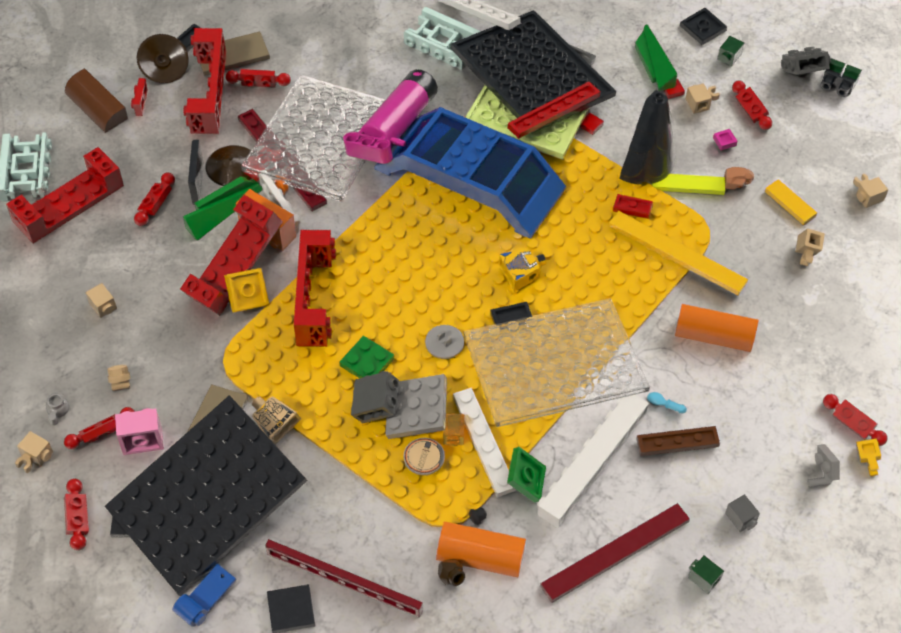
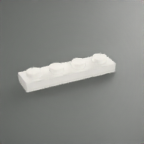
(276, 196)

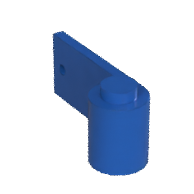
(204, 597)

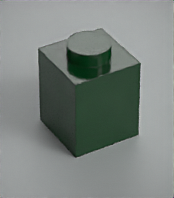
(730, 51)
(705, 573)

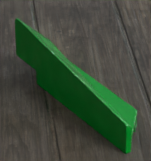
(655, 60)
(217, 206)

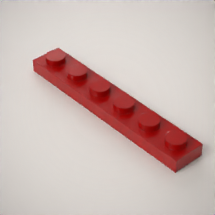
(553, 110)

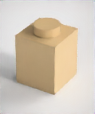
(101, 300)

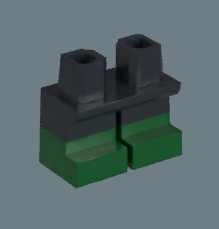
(833, 79)

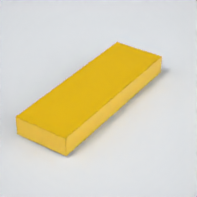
(790, 202)

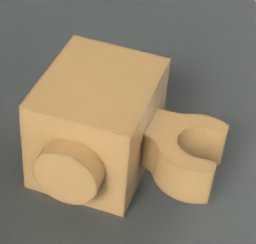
(700, 98)
(870, 191)
(809, 244)
(34, 450)

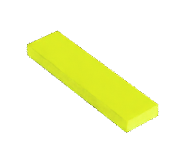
(692, 184)

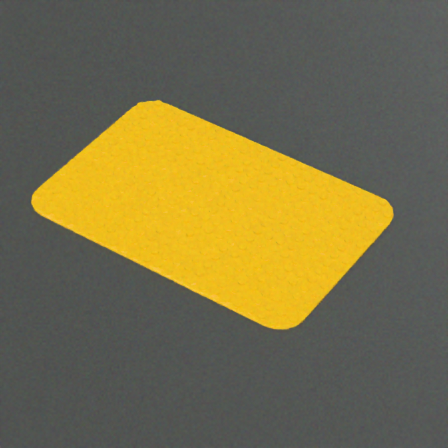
(432, 262)

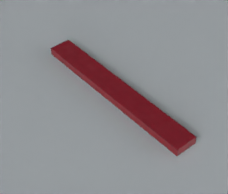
(255, 127)
(614, 552)
(344, 578)

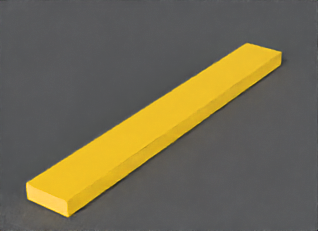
(678, 253)

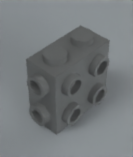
(805, 61)
(375, 397)

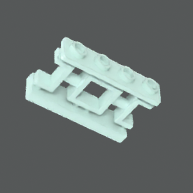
(442, 25)
(10, 161)

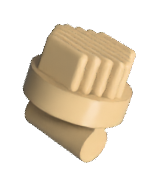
(119, 377)

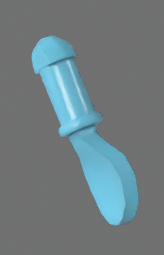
(657, 399)

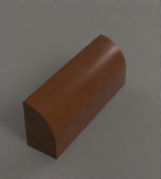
(95, 100)

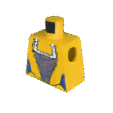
(520, 267)

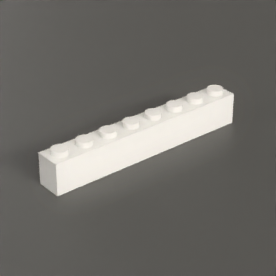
(592, 460)

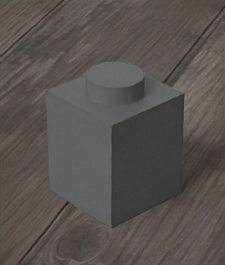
(742, 513)

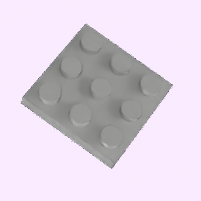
(419, 407)

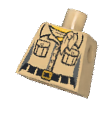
(274, 417)

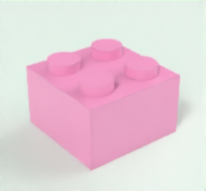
(139, 431)

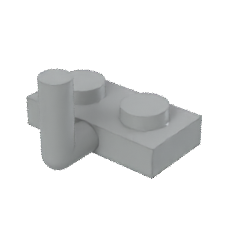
(829, 465)

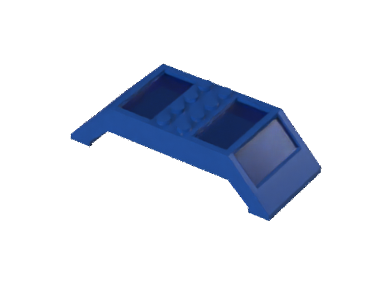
(479, 166)

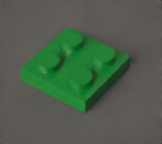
(366, 358)
(526, 474)

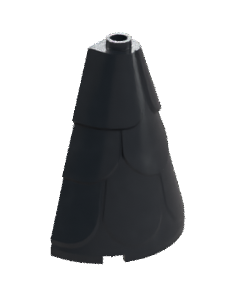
(652, 147)

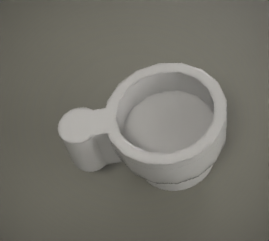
(56, 407)

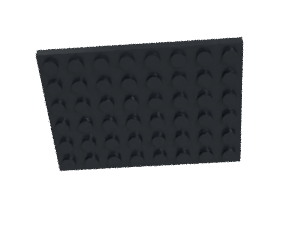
(529, 65)
(205, 494)

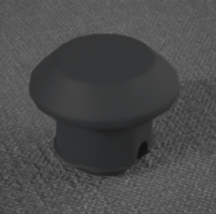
(477, 515)

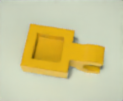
(869, 452)

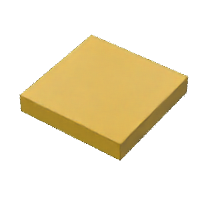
(246, 290)

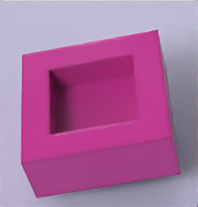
(725, 139)

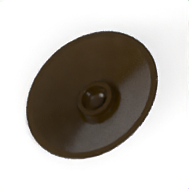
(162, 58)
(225, 164)

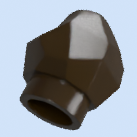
(451, 572)

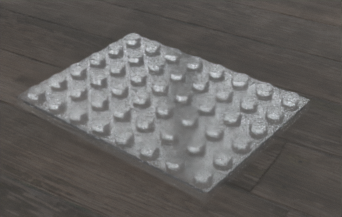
(306, 141)
(555, 362)

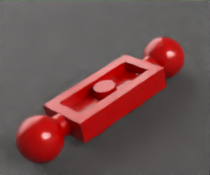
(258, 78)
(752, 105)
(154, 199)
(854, 419)
(93, 432)
(76, 514)

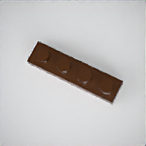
(678, 441)

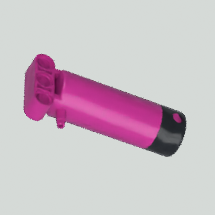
(392, 119)

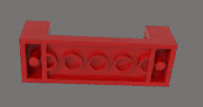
(205, 113)
(68, 200)
(235, 255)
(312, 325)

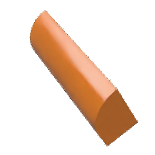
(716, 327)
(481, 549)

